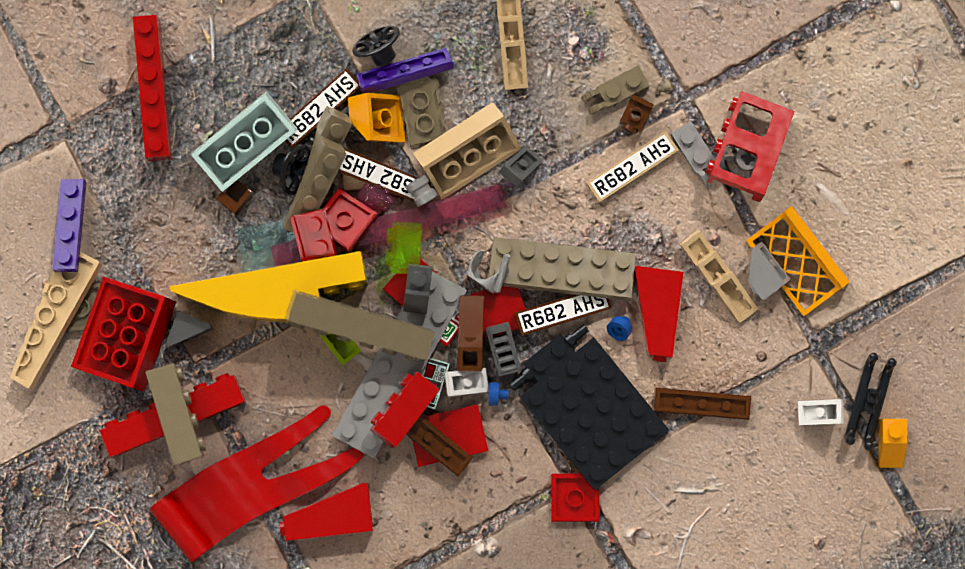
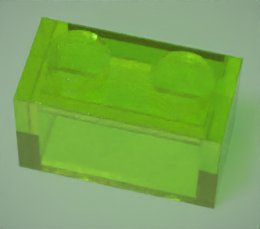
(404, 246)

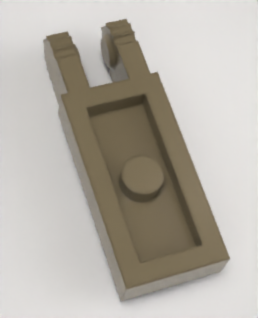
(617, 89)

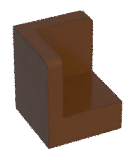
(235, 197)

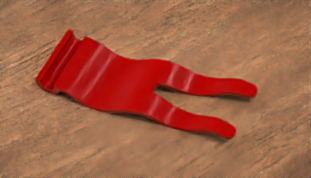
(236, 492)

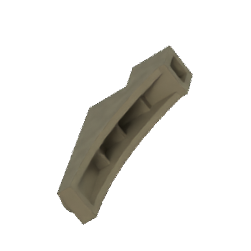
(322, 165)

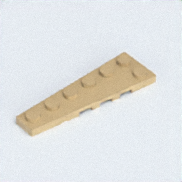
(53, 315)

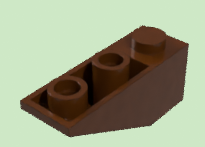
(471, 333)

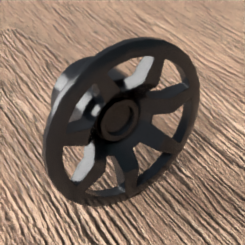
(379, 48)
(290, 167)

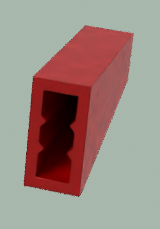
(659, 307)
(335, 515)

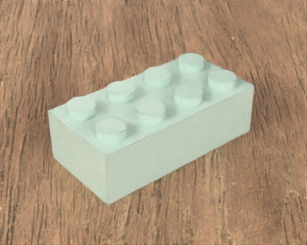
(244, 141)

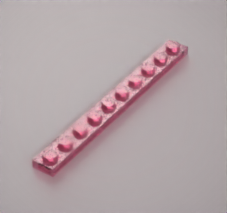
(429, 214)

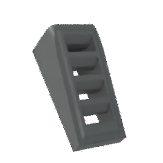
(507, 369)

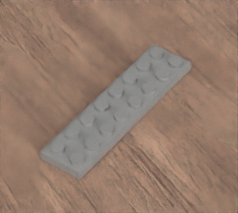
(389, 370)

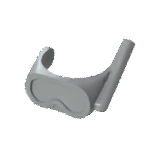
(493, 283)

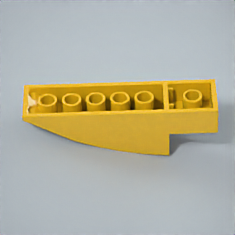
(268, 291)

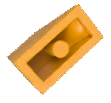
(892, 443)

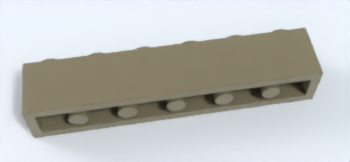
(360, 325)

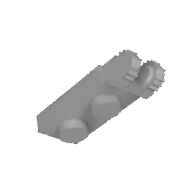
(693, 150)

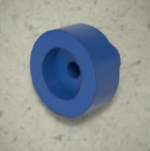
(619, 328)
(495, 394)

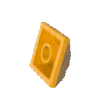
(378, 117)

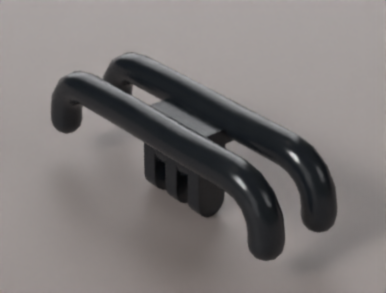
(869, 401)

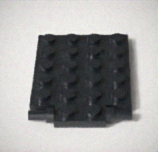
(588, 406)

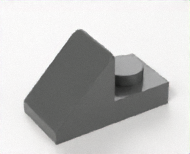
(521, 166)
(417, 288)

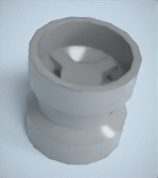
(421, 190)

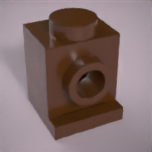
(635, 104)

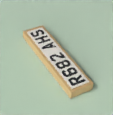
(632, 167)

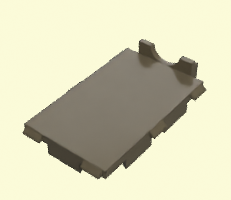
(422, 110)

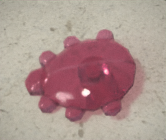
(375, 197)

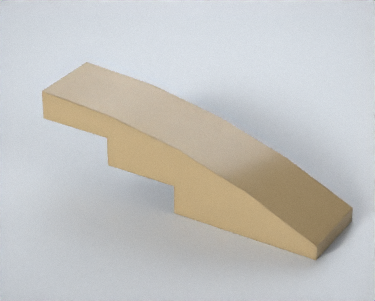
(512, 44)
(718, 276)

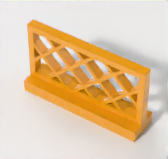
(817, 251)

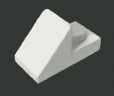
(466, 382)
(821, 412)

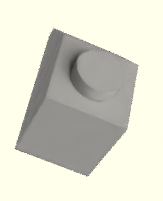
(765, 272)

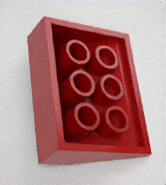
(123, 333)

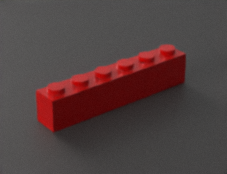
(152, 88)
(146, 426)

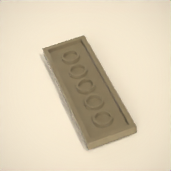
(565, 268)

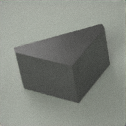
(185, 329)

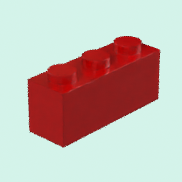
(403, 409)

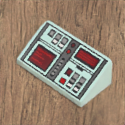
(435, 373)

